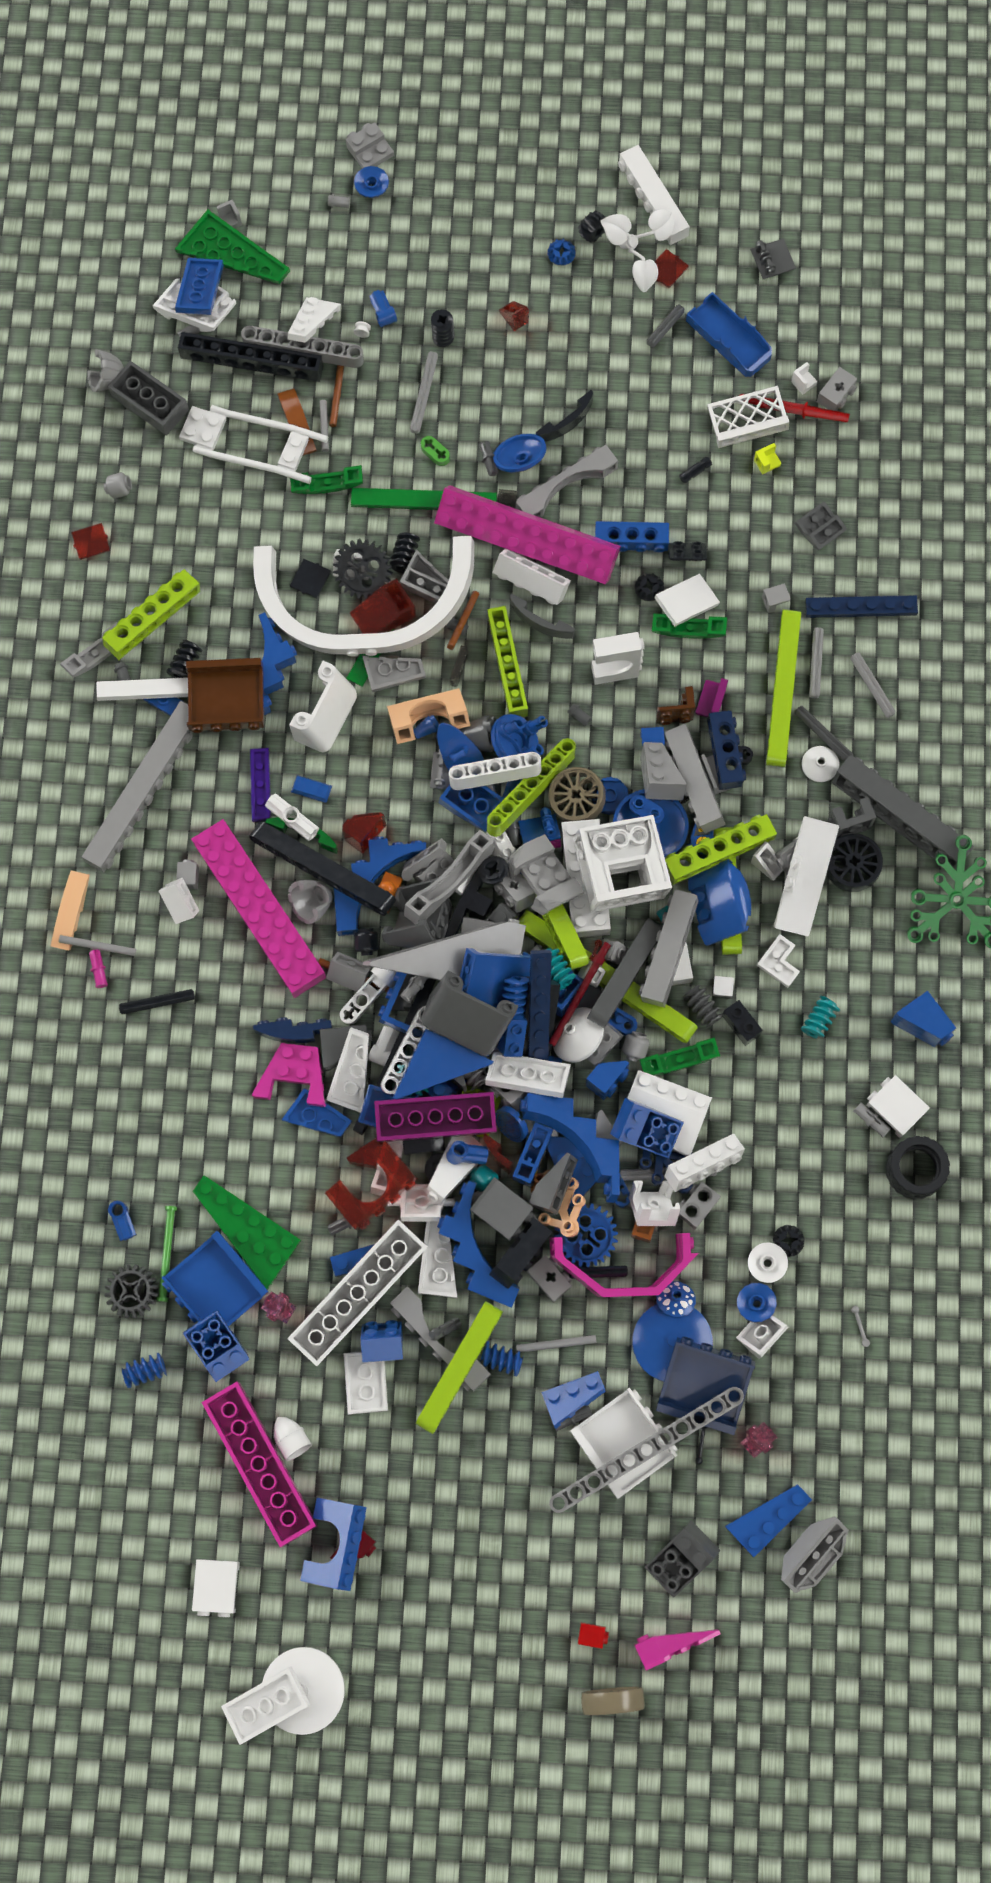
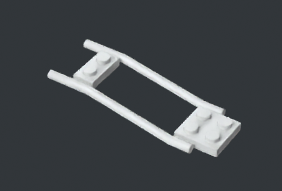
(204, 429)

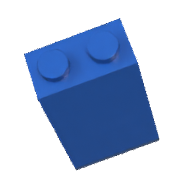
(925, 1021)

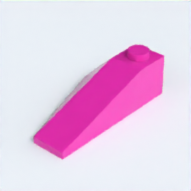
(660, 1648)

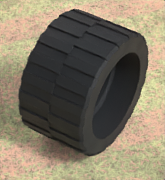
(927, 1146)

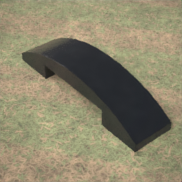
(550, 432)

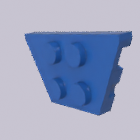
(583, 1174)

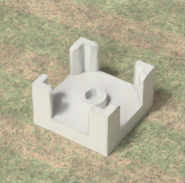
(653, 1207)

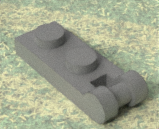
(423, 859)

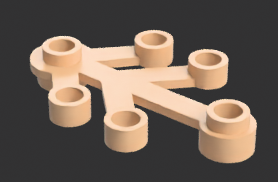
(566, 1219)

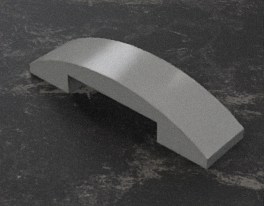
(88, 658)

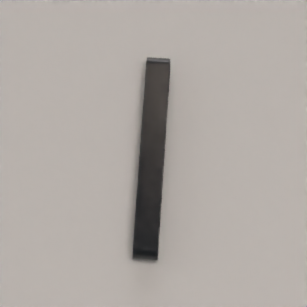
(322, 868)

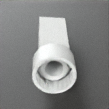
(383, 979)

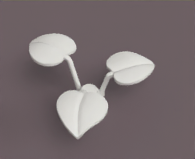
(617, 229)

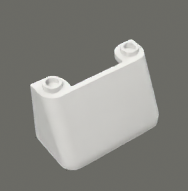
(324, 724)

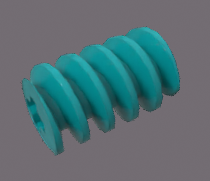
(558, 971)
(820, 1017)

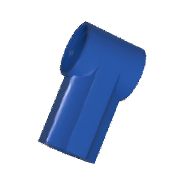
(384, 312)
(468, 1153)
(122, 1222)

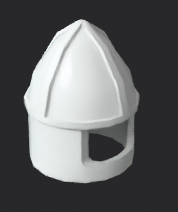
(290, 1438)

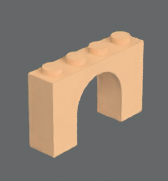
(445, 704)

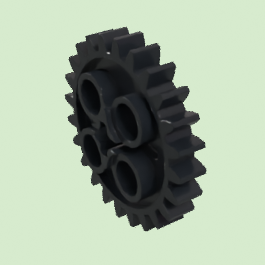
(368, 553)

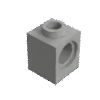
(190, 872)

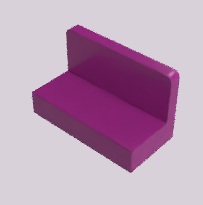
(711, 697)

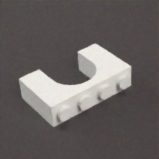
(617, 657)

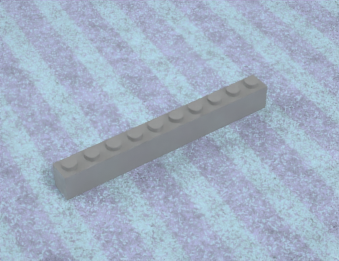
(139, 791)

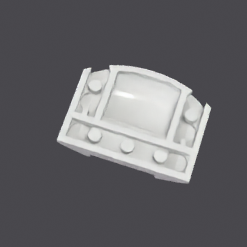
(206, 323)

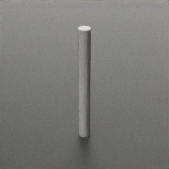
(97, 945)
(556, 1343)

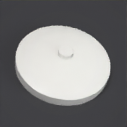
(322, 1686)

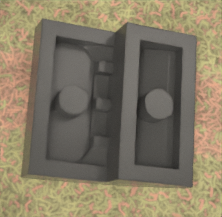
(820, 526)

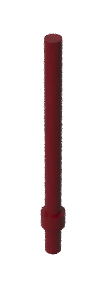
(598, 961)

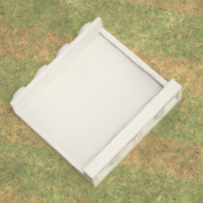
(617, 1429)

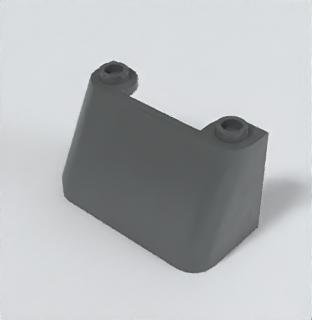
(408, 934)
(466, 1017)

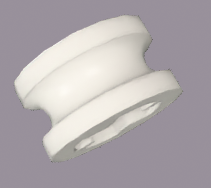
(362, 329)

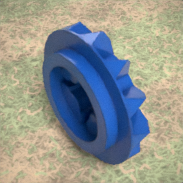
(567, 256)

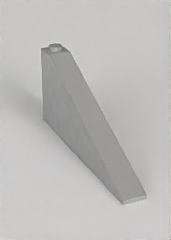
(439, 956)

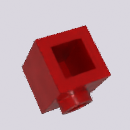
(592, 1635)

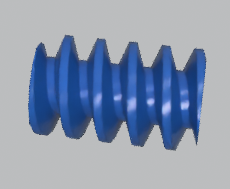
(517, 993)
(502, 1359)
(144, 1370)

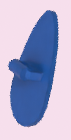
(456, 746)

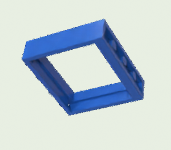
(385, 1010)

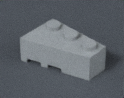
(423, 579)
(660, 774)

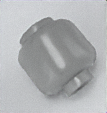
(118, 485)
(635, 1046)

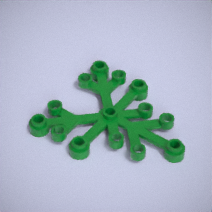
(959, 876)

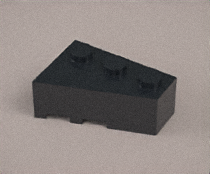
(520, 1253)

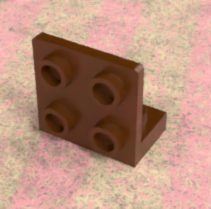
(680, 713)

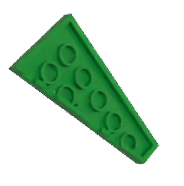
(218, 240)
(257, 1238)

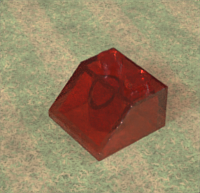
(363, 828)

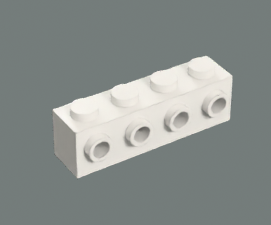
(531, 576)
(704, 1162)

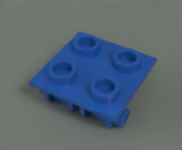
(539, 826)

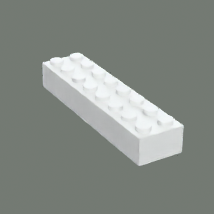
(357, 1292)

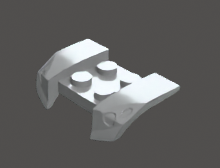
(544, 874)

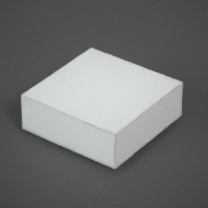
(723, 986)

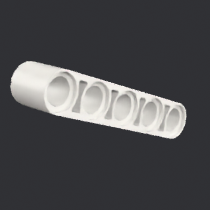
(495, 771)
(400, 1056)

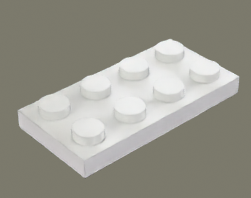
(528, 1075)
(265, 1705)

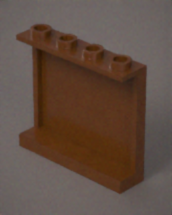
(225, 694)

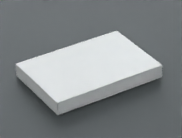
(687, 600)
(365, 1385)

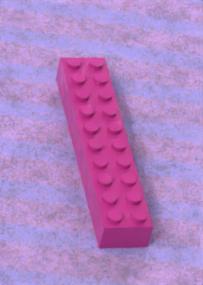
(527, 534)
(259, 908)

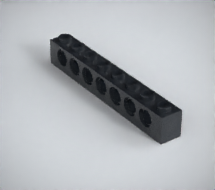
(250, 356)

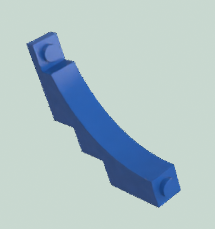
(599, 1152)

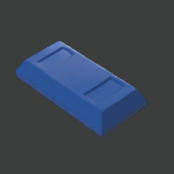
(311, 789)

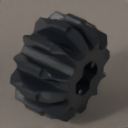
(591, 227)

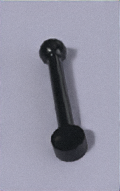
(698, 1460)

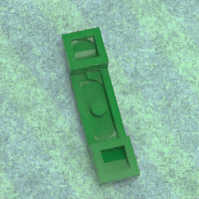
(329, 482)
(692, 628)
(324, 841)
(681, 1058)

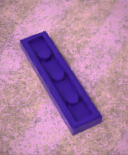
(260, 783)

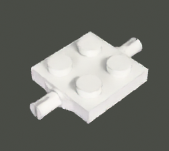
(417, 1207)

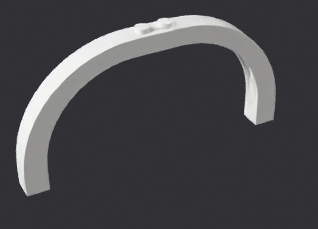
(369, 644)

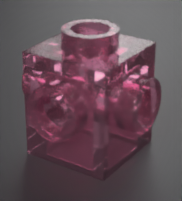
(278, 1307)
(758, 1439)

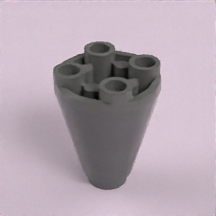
(480, 733)

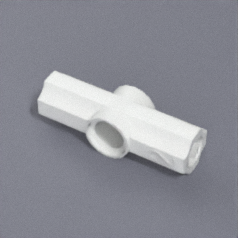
(283, 810)

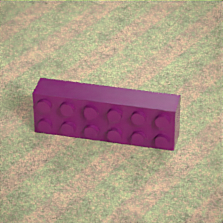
(435, 1117)

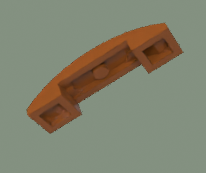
(295, 415)

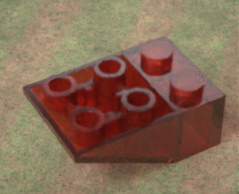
(384, 609)

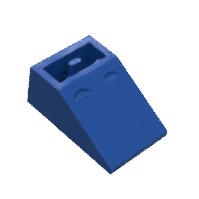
(646, 1128)
(216, 1345)

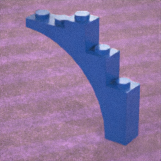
(276, 657)
(381, 859)
(469, 1254)

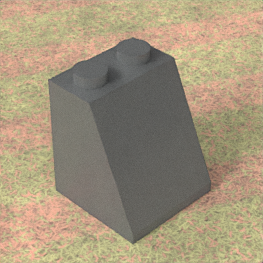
(502, 1209)

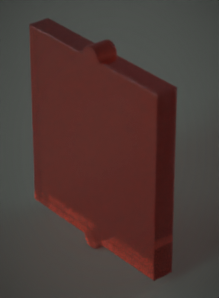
(669, 268)
(90, 541)

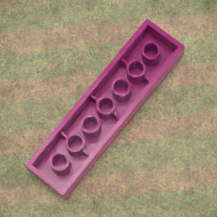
(259, 1464)

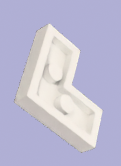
(774, 961)

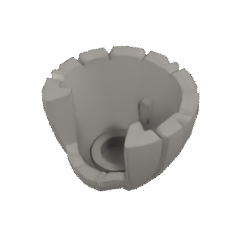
(110, 366)
(309, 899)

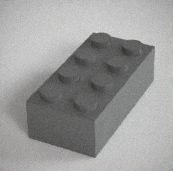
(148, 398)

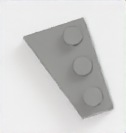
(390, 672)

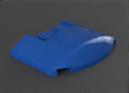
(722, 902)

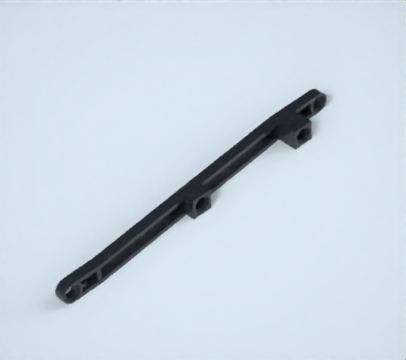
(471, 903)

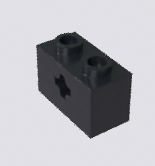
(742, 1023)

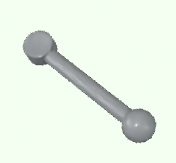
(865, 1342)

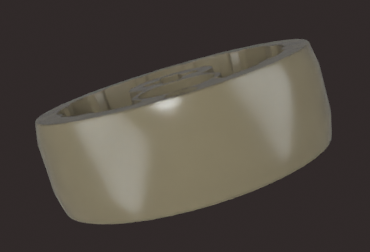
(591, 778)
(612, 1700)

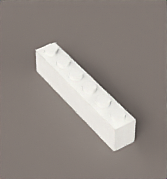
(651, 189)

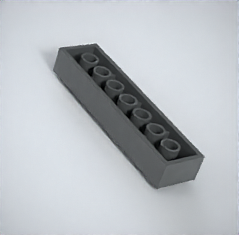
(899, 810)

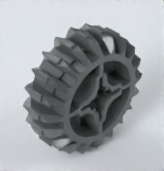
(143, 1303)

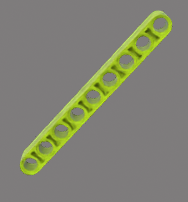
(783, 688)

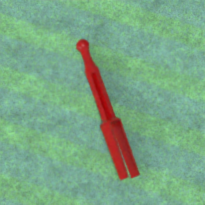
(804, 410)

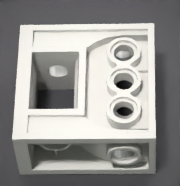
(620, 849)

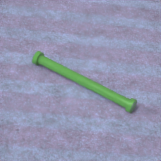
(166, 1251)

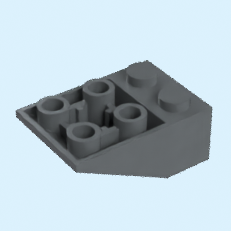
(682, 1559)

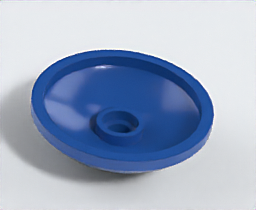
(519, 453)

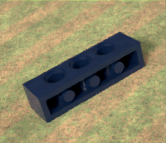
(726, 778)

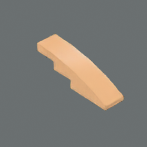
(70, 908)

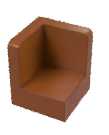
(642, 1233)

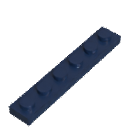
(861, 606)
(539, 1004)

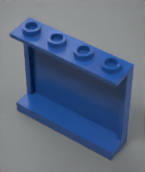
(485, 973)
(213, 1281)

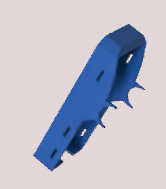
(730, 335)

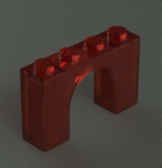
(398, 1180)

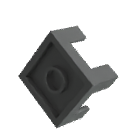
(863, 821)

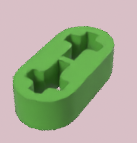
(437, 449)

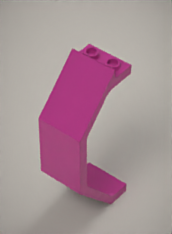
(684, 1244)

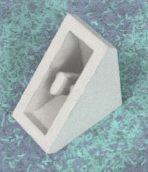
(765, 861)

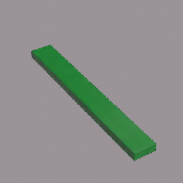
(402, 498)

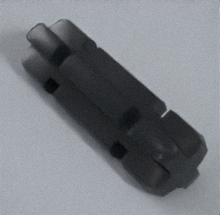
(695, 470)

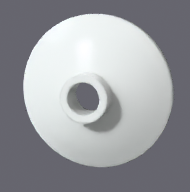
(816, 771)
(778, 1260)

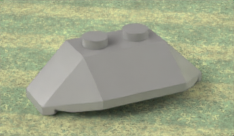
(814, 1554)

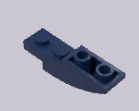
(284, 1030)

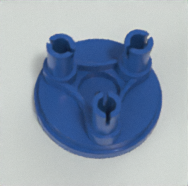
(516, 735)

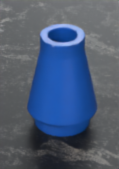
(426, 727)

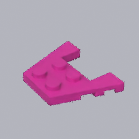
(294, 1065)

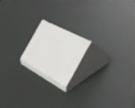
(760, 1336)

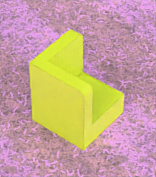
(767, 459)

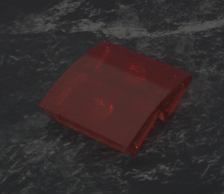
(494, 1150)

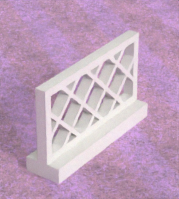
(752, 431)

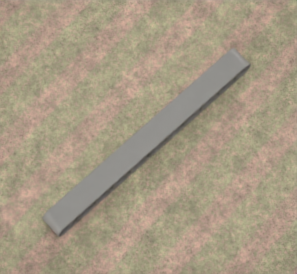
(653, 1441)

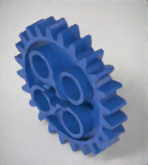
(598, 1221)

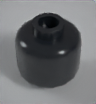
(366, 941)

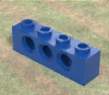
(640, 530)

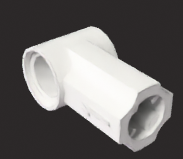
(381, 1051)

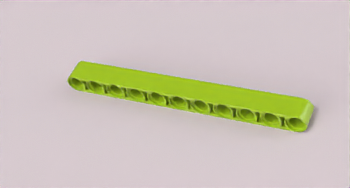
(666, 1017)

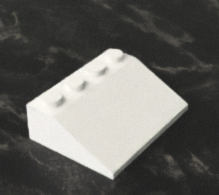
(674, 1101)

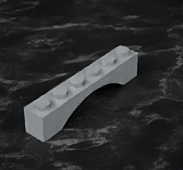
(596, 465)
(428, 900)
(411, 1309)

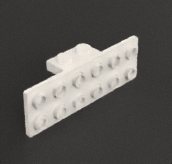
(806, 876)

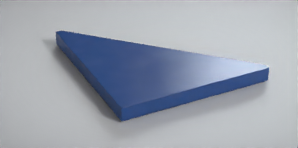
(436, 1062)

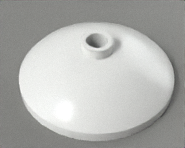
(579, 1037)

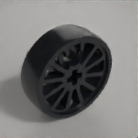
(868, 844)

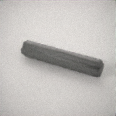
(665, 326)

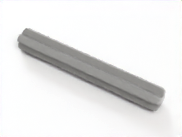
(816, 662)
(873, 685)

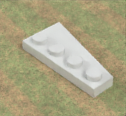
(310, 317)
(350, 1076)
(437, 1266)

